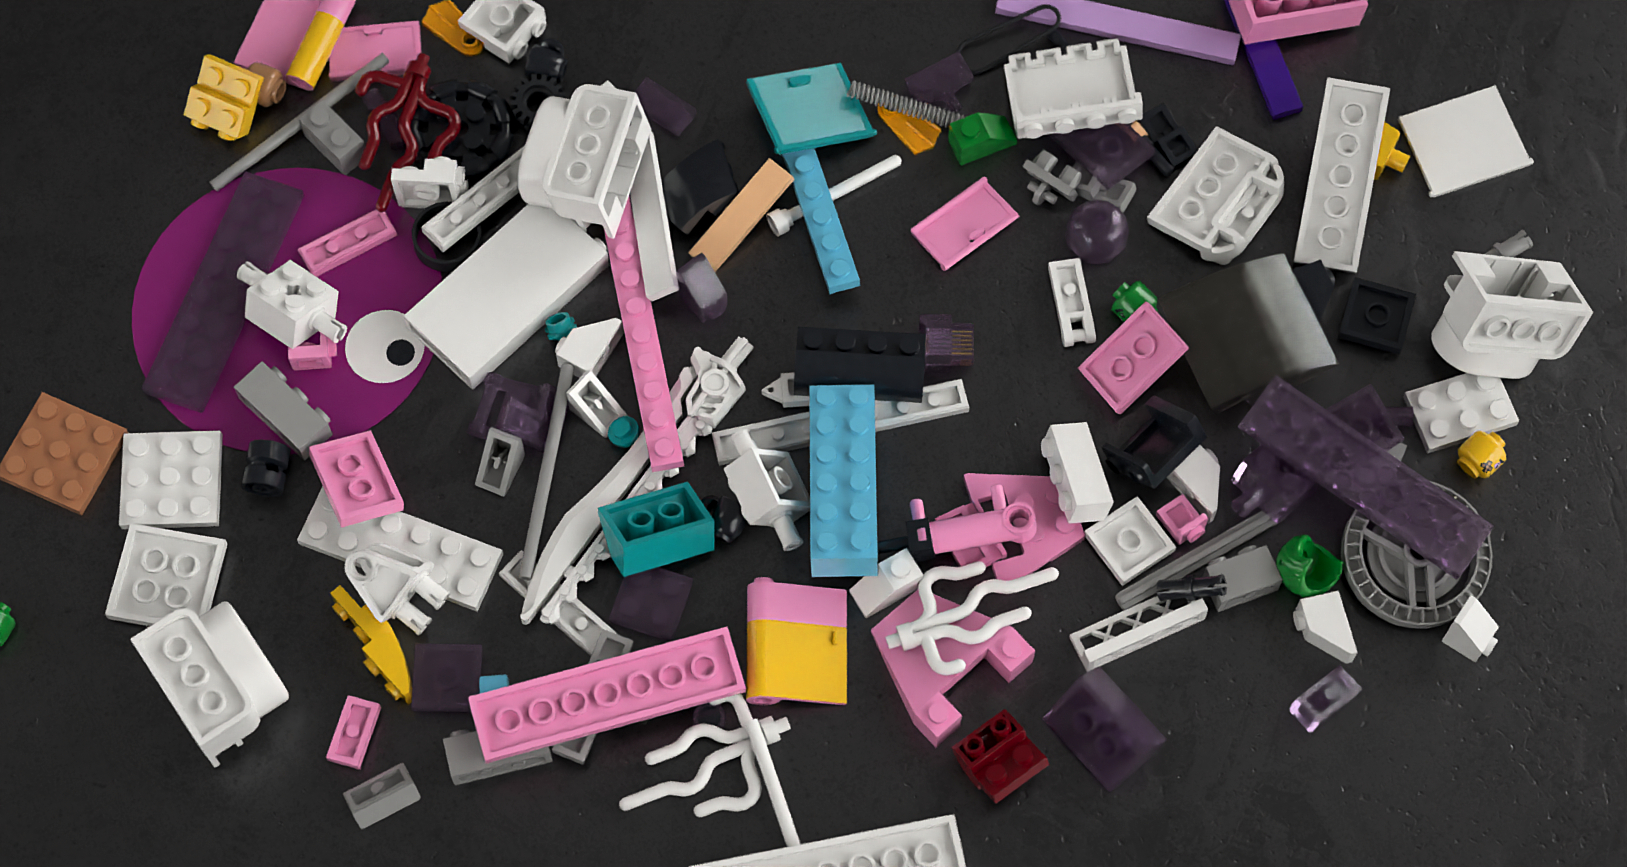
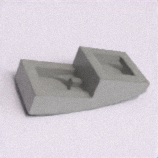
(1091, 189)

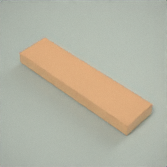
(743, 214)

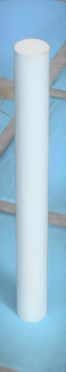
(772, 783)

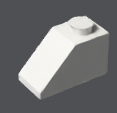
(589, 346)
(1199, 481)
(895, 580)
(1326, 625)
(1472, 631)

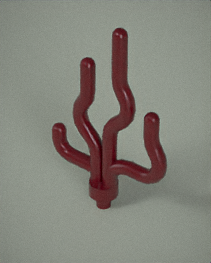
(410, 88)

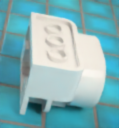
(585, 155)
(1507, 315)
(212, 675)

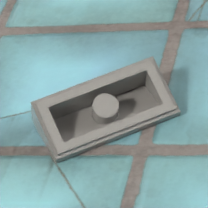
(382, 796)

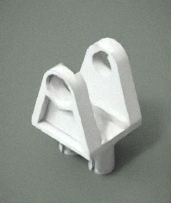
(392, 582)

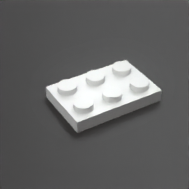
(1458, 407)

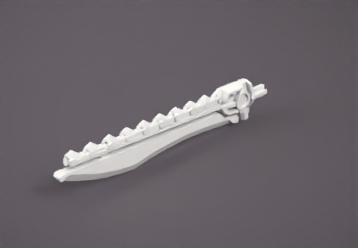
(707, 404)

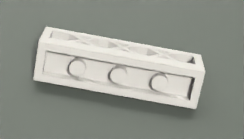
(1140, 635)

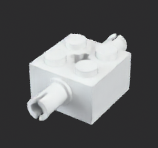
(291, 303)
(768, 488)

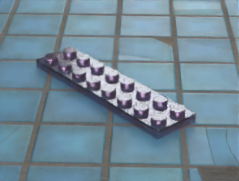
(216, 300)
(1366, 477)

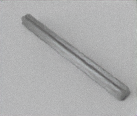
(1195, 559)

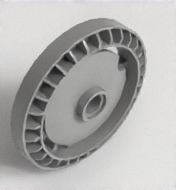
(1405, 576)

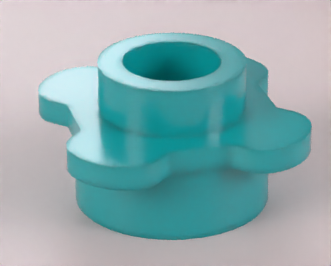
(559, 325)

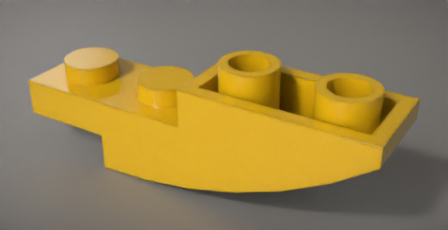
(382, 651)

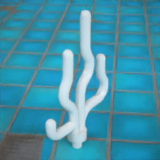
(936, 626)
(770, 730)

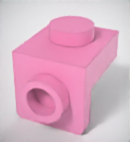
(1182, 520)

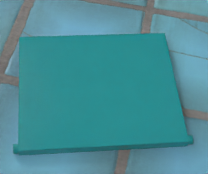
(809, 108)

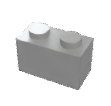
(332, 137)
(1246, 575)

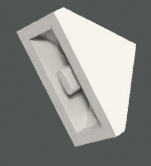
(593, 403)

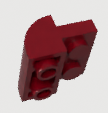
(999, 756)

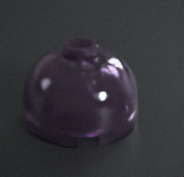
(1097, 231)

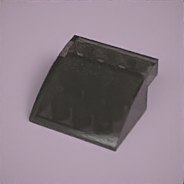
(1247, 329)

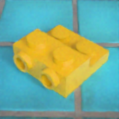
(223, 98)

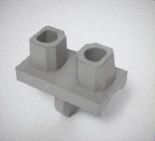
(1041, 169)

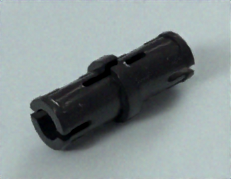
(1191, 587)

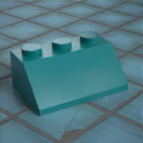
(657, 528)

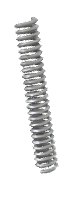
(904, 104)

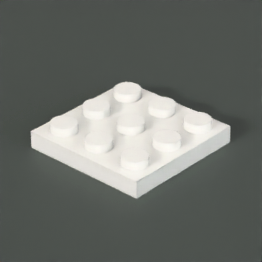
(171, 479)
(164, 573)

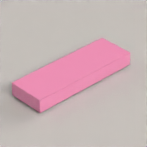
(347, 242)

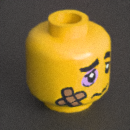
(1481, 454)

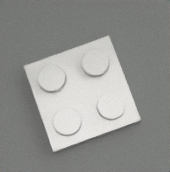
(1129, 541)

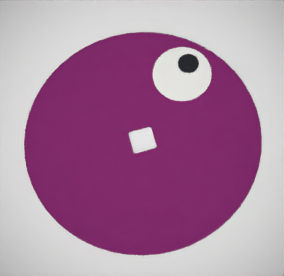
(376, 358)

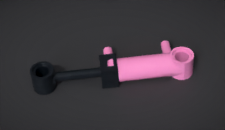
(962, 532)

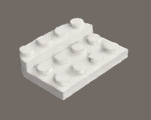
(1221, 197)

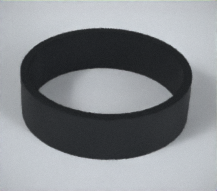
(439, 265)

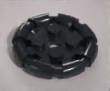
(472, 116)

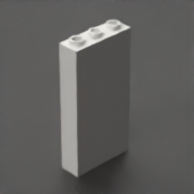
(506, 291)

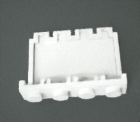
(1072, 89)

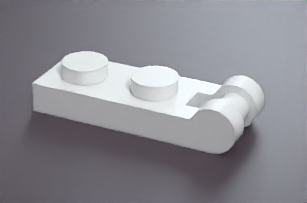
(1071, 301)

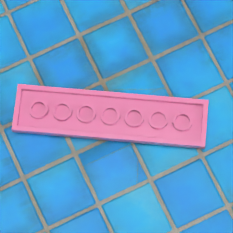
(606, 694)

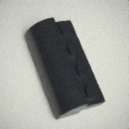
(861, 357)

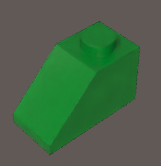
(980, 136)

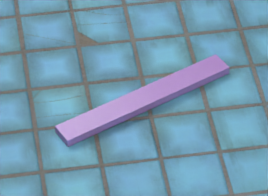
(1131, 27)

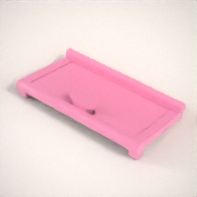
(354, 49)
(971, 215)

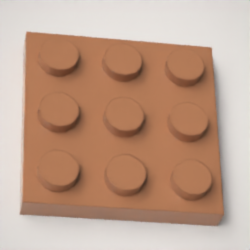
(62, 453)

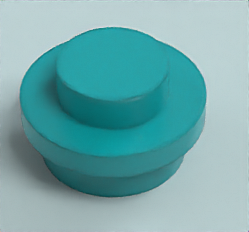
(624, 431)

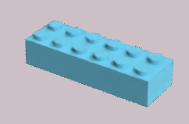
(843, 481)

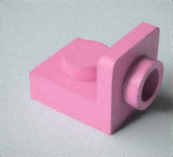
(313, 356)

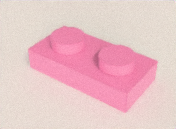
(353, 732)

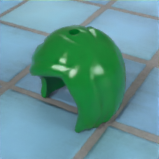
(1307, 567)

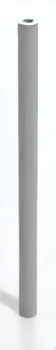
(293, 126)
(546, 472)

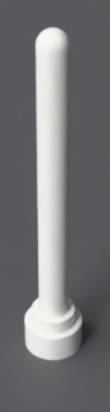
(782, 220)

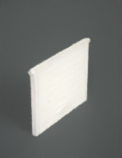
(1464, 141)

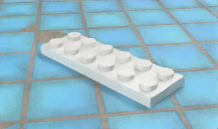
(1342, 175)
(460, 562)

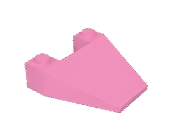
(924, 688)

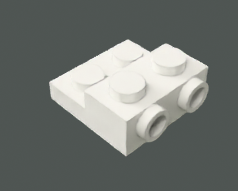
(504, 25)
(438, 182)

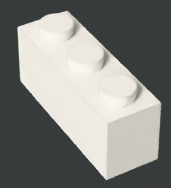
(1077, 472)

